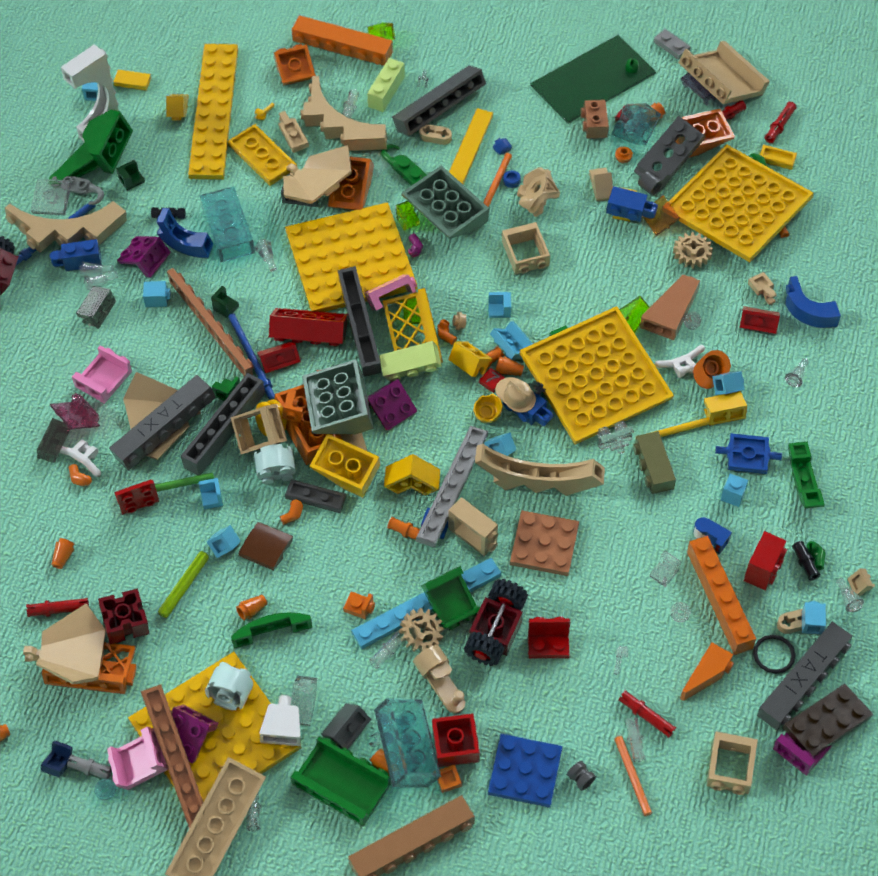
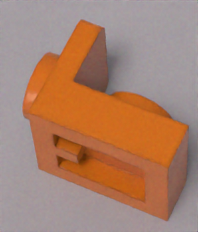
(290, 409)
(359, 605)

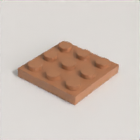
(544, 543)

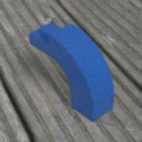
(180, 239)
(810, 312)

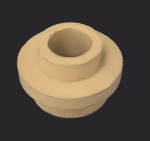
(459, 320)

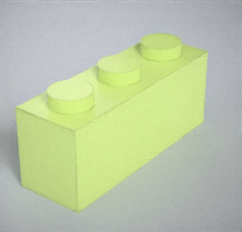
(386, 84)
(410, 361)

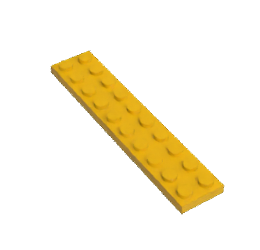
(213, 112)

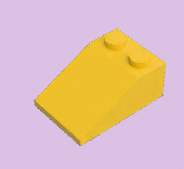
(346, 465)

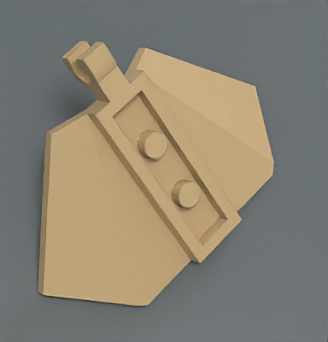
(318, 176)
(144, 397)
(71, 647)

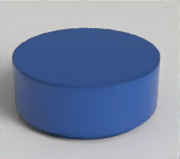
(511, 179)

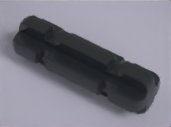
(180, 212)
(537, 387)

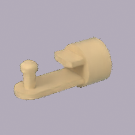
(436, 669)

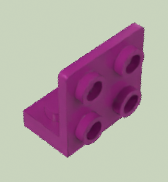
(146, 253)
(391, 404)
(192, 729)
(795, 755)

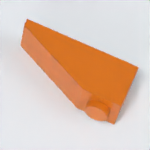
(709, 670)

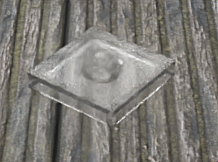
(51, 197)

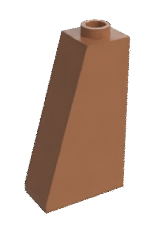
(669, 310)

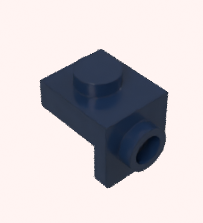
(57, 760)

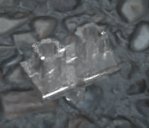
(615, 440)

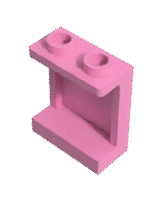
(374, 294)
(103, 375)
(137, 760)

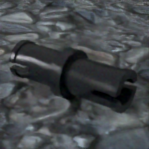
(806, 560)

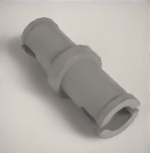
(89, 767)

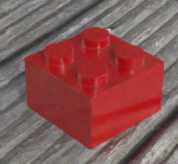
(766, 561)
(455, 740)

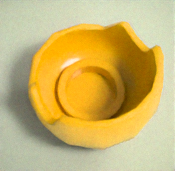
(488, 408)

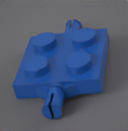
(748, 453)

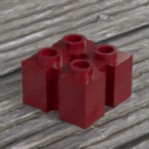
(123, 616)

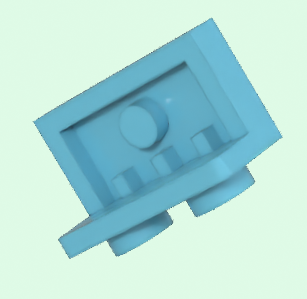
(511, 340)

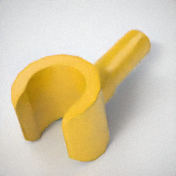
(261, 114)

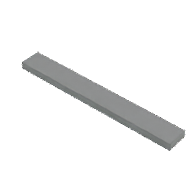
(451, 487)

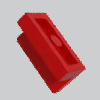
(759, 319)
(279, 356)

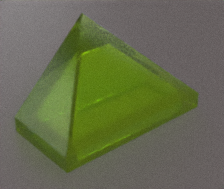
(633, 312)

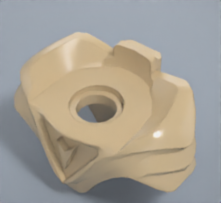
(532, 195)

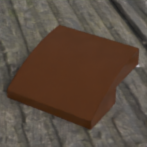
(265, 546)

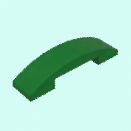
(804, 476)
(270, 623)

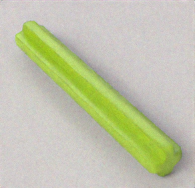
(183, 584)

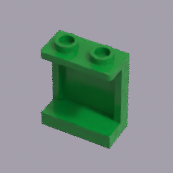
(450, 598)

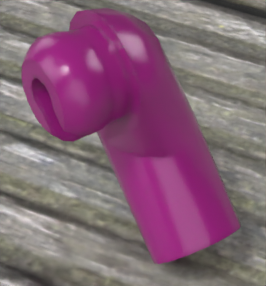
(416, 247)

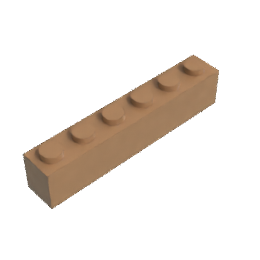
(413, 839)

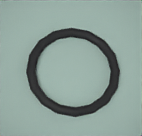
(773, 670)

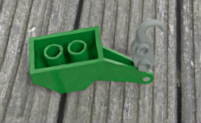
(103, 146)

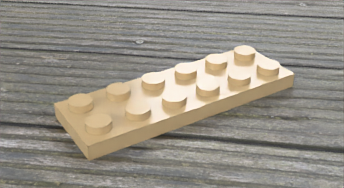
(217, 821)

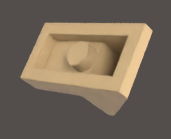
(601, 183)

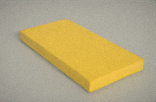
(261, 154)

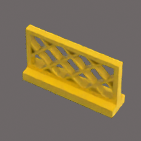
(425, 315)

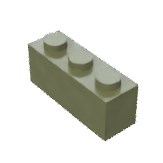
(654, 462)

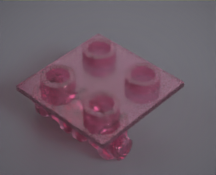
(77, 413)

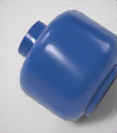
(502, 146)

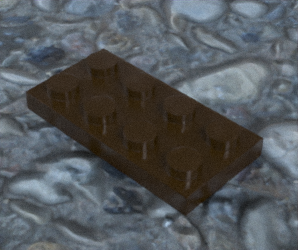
(827, 720)

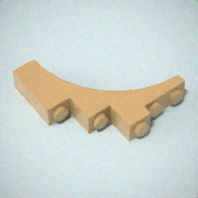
(335, 125)
(44, 231)
(566, 478)

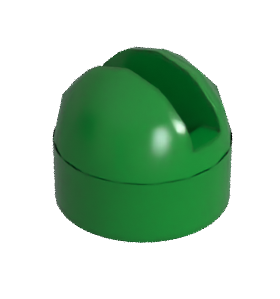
(635, 68)

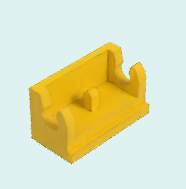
(469, 358)
(725, 408)

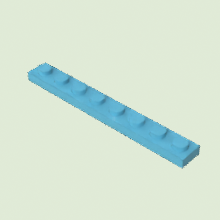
(390, 621)

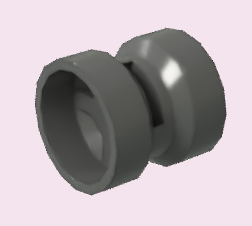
(581, 775)

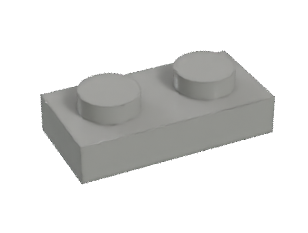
(671, 43)

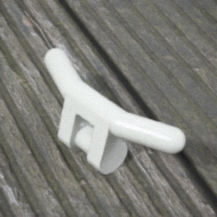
(685, 359)
(90, 452)

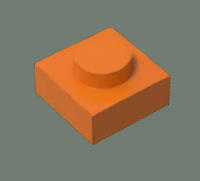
(449, 779)

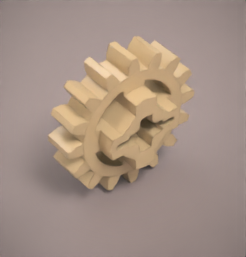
(692, 250)
(413, 628)

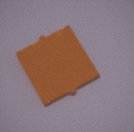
(664, 216)

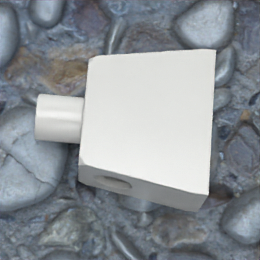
(281, 723)

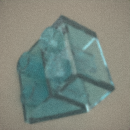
(636, 123)

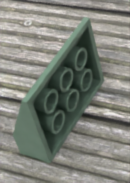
(447, 203)
(338, 400)

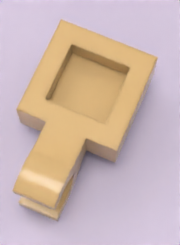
(763, 285)

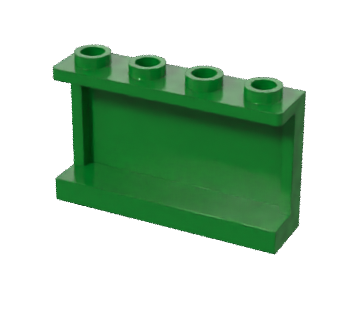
(342, 780)

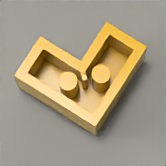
(412, 473)

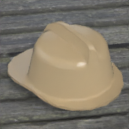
(516, 394)

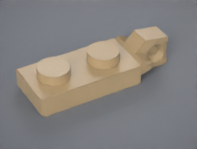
(292, 133)

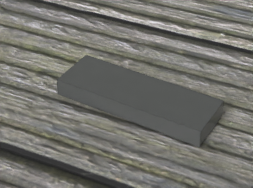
(316, 496)

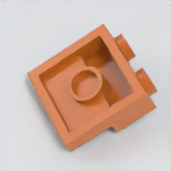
(294, 64)

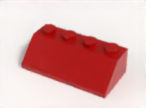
(308, 326)

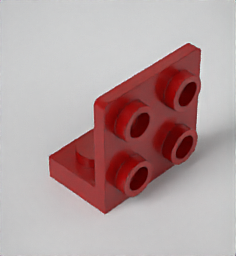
(137, 496)
(548, 638)

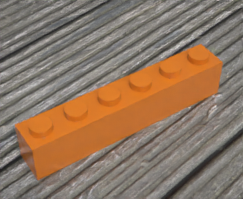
(342, 40)
(721, 595)

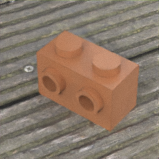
(595, 119)

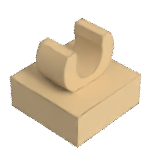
(860, 582)

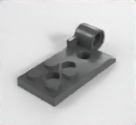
(654, 181)

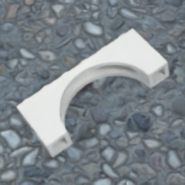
(88, 68)

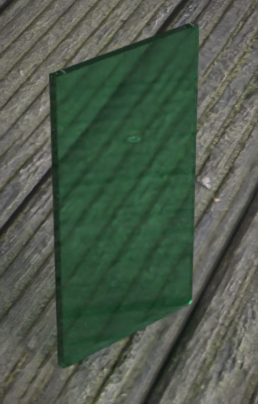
(591, 76)

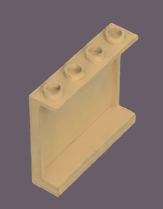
(725, 73)

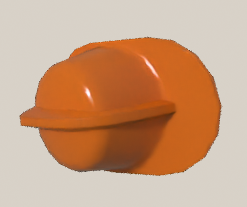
(711, 364)

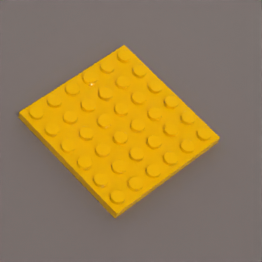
(739, 202)
(347, 240)
(596, 374)
(235, 735)

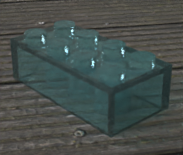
(227, 224)
(407, 743)

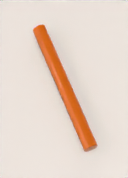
(497, 179)
(633, 776)

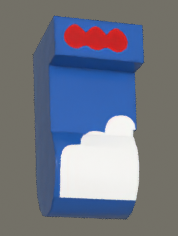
(717, 534)

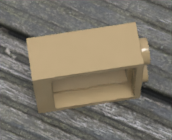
(523, 234)
(272, 424)
(473, 526)
(737, 744)

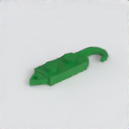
(403, 166)

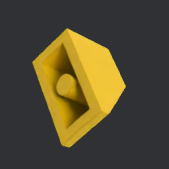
(176, 106)

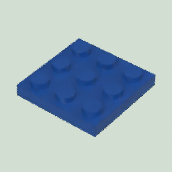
(525, 770)

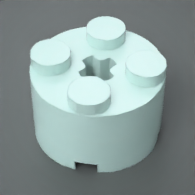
(274, 463)
(229, 686)

